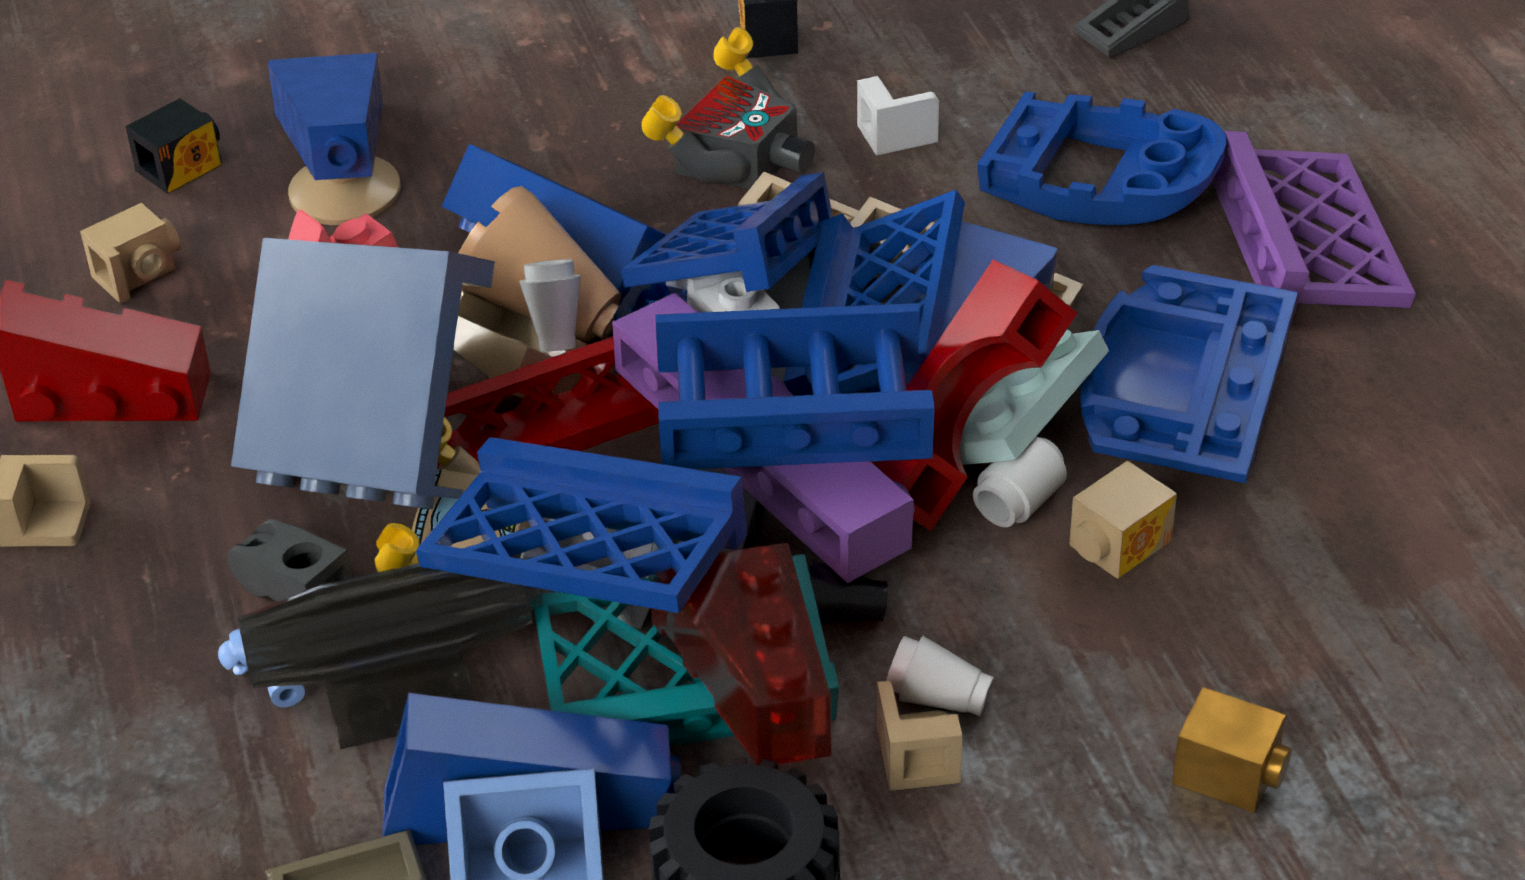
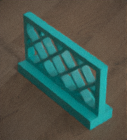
(681, 706)

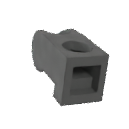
(286, 561)

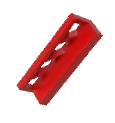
(588, 415)

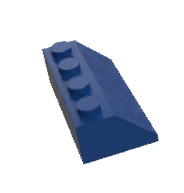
(601, 232)

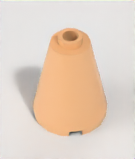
(530, 234)

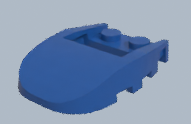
(1161, 172)

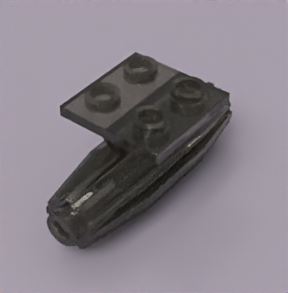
(381, 641)

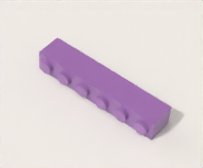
(838, 510)

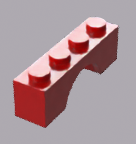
(999, 329)

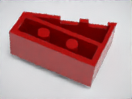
(97, 364)

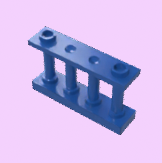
(792, 428)

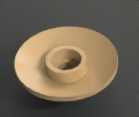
(346, 198)

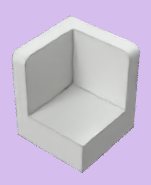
(895, 123)

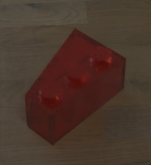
(755, 653)

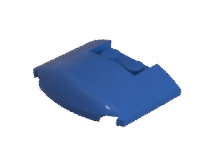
(1187, 372)

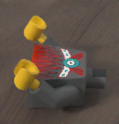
(735, 128)

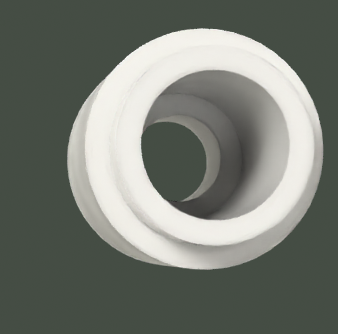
(1018, 487)

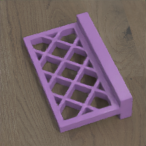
(1267, 229)

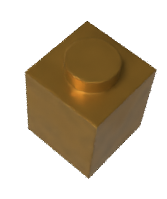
(1231, 750)

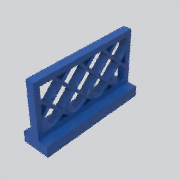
(750, 238)
(846, 265)
(584, 496)

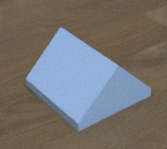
(524, 827)

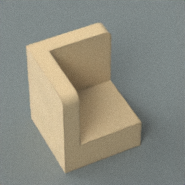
(42, 500)
(919, 746)

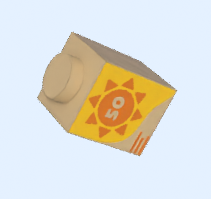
(1122, 519)

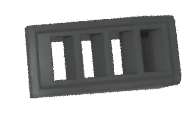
(1154, 20)

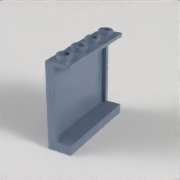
(351, 367)

